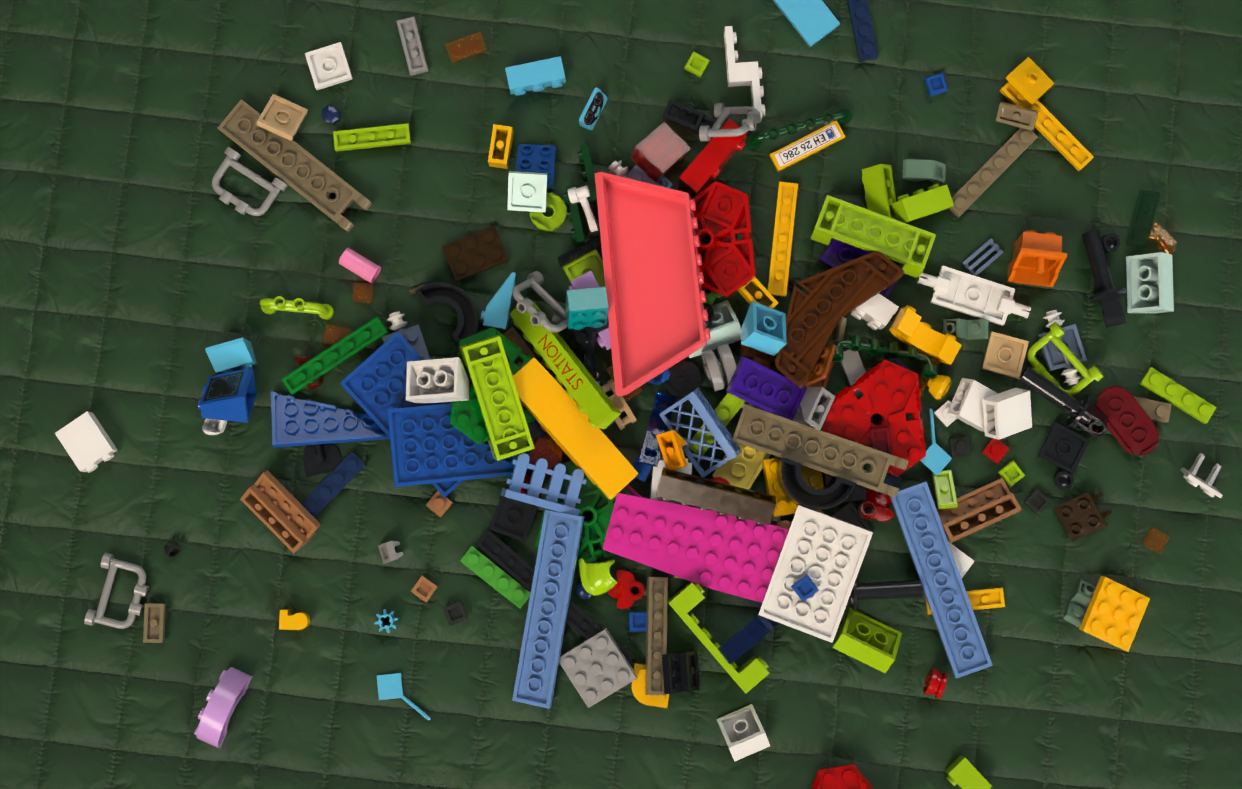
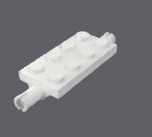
(973, 295)

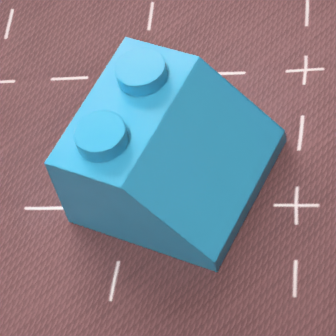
(764, 329)
(231, 355)

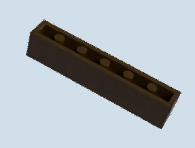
(716, 496)

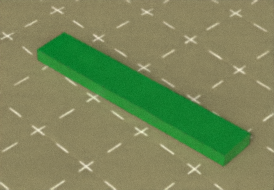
(335, 355)

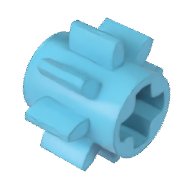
(381, 622)

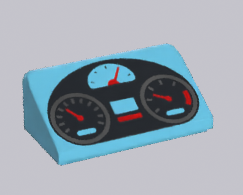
(593, 109)

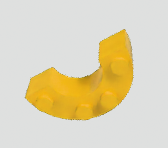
(919, 334)

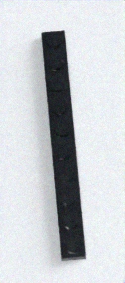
(524, 574)

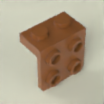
(823, 368)

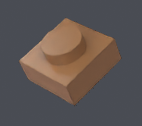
(439, 504)
(424, 588)

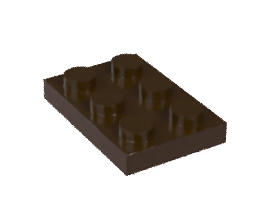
(475, 253)

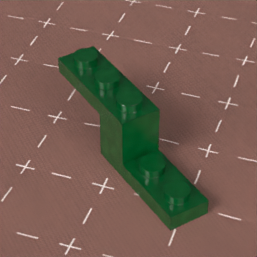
(588, 175)

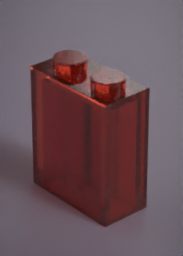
(660, 152)

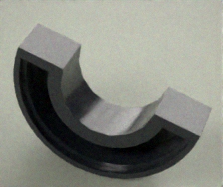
(451, 295)
(798, 492)

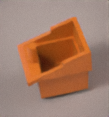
(1036, 259)

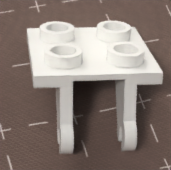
(1206, 486)

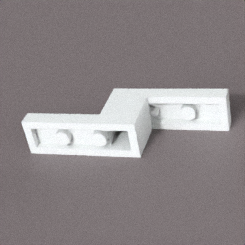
(743, 73)

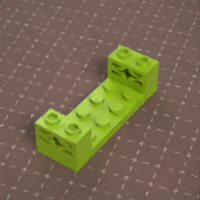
(874, 233)
(497, 397)
(749, 673)

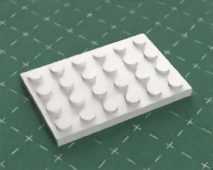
(831, 557)

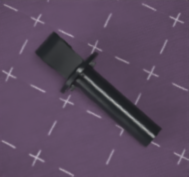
(1107, 293)
(1078, 411)
(884, 590)

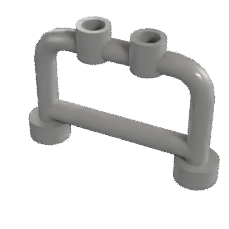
(721, 114)
(226, 197)
(534, 281)
(135, 607)

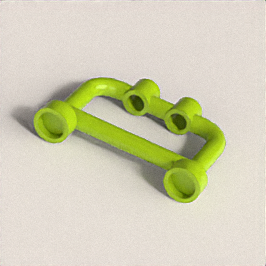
(271, 305)
(1054, 335)

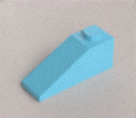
(499, 307)

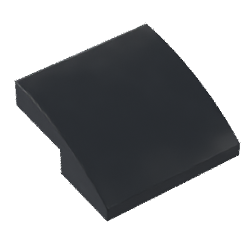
(680, 672)

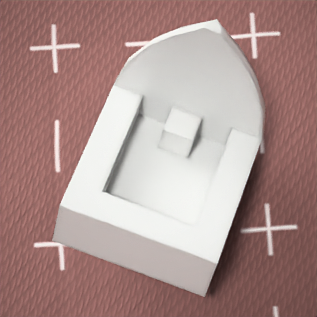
(214, 426)

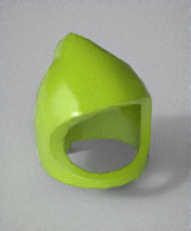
(596, 576)

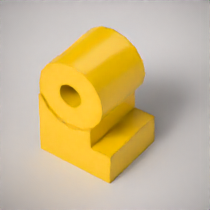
(293, 622)

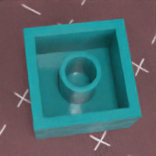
(586, 308)

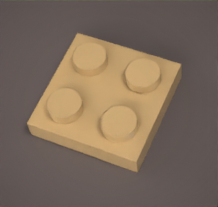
(282, 117)
(1004, 355)

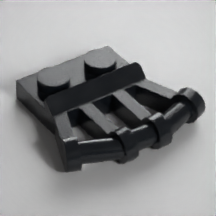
(583, 344)

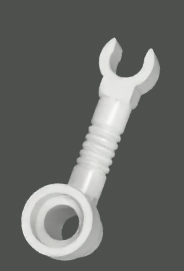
(580, 195)

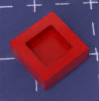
(995, 450)

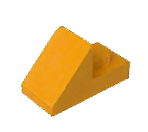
(671, 448)

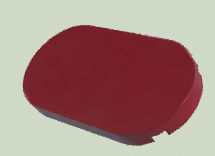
(1128, 420)

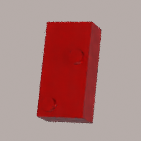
(712, 159)

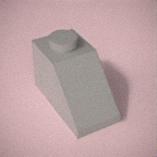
(816, 405)

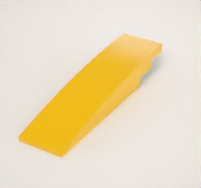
(571, 430)

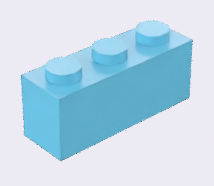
(535, 76)

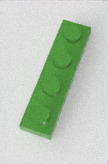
(496, 577)

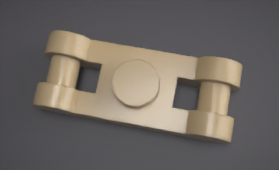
(620, 404)

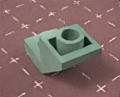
(920, 170)
(966, 329)
(1078, 603)

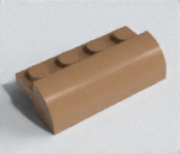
(978, 510)
(280, 512)

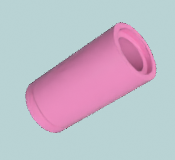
(359, 265)

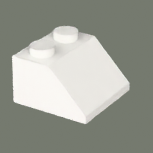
(743, 732)

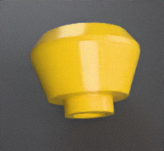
(939, 386)

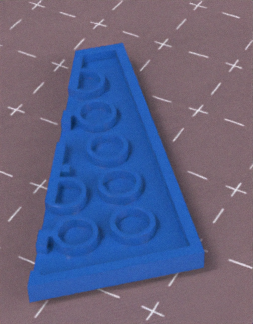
(313, 423)

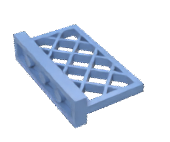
(715, 428)

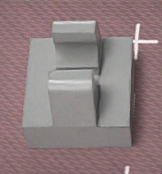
(388, 552)

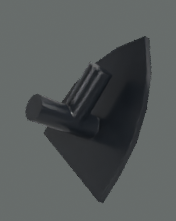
(320, 458)

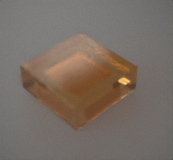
(1155, 540)

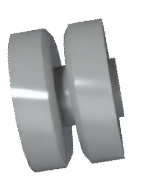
(720, 367)

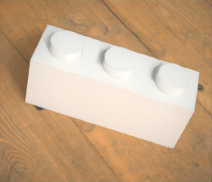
(436, 381)

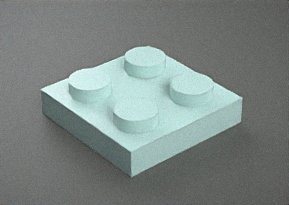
(527, 191)

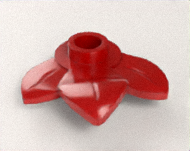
(878, 504)
(623, 588)

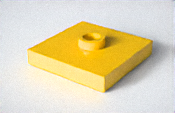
(1030, 80)

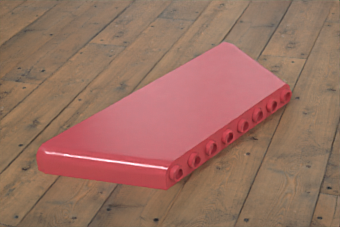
(649, 278)

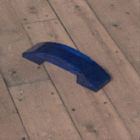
(651, 451)
(746, 638)

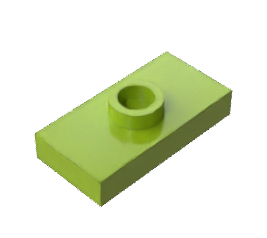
(944, 490)

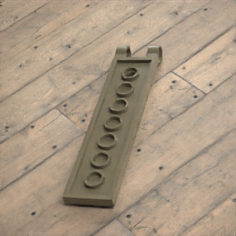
(292, 165)
(816, 449)

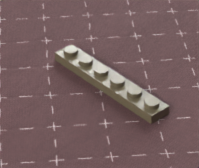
(992, 170)
(656, 634)

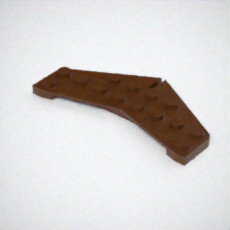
(830, 297)

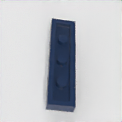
(862, 30)
(333, 484)

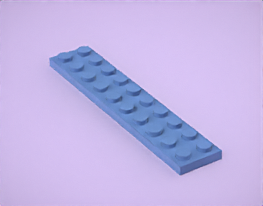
(941, 580)
(548, 608)

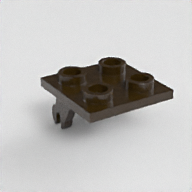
(1081, 515)

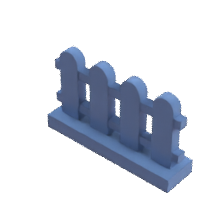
(536, 481)

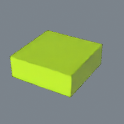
(697, 64)
(1011, 473)

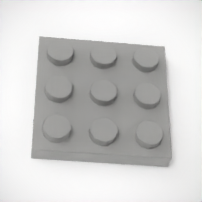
(597, 668)

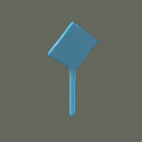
(935, 456)
(391, 688)

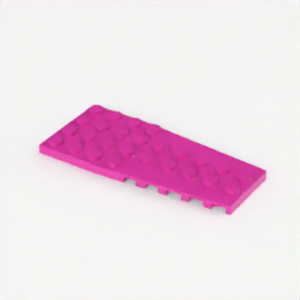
(696, 544)

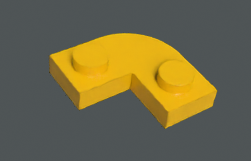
(638, 689)

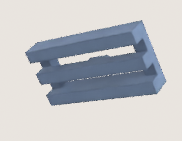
(994, 247)

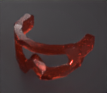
(302, 360)

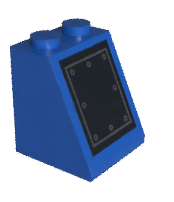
(229, 396)

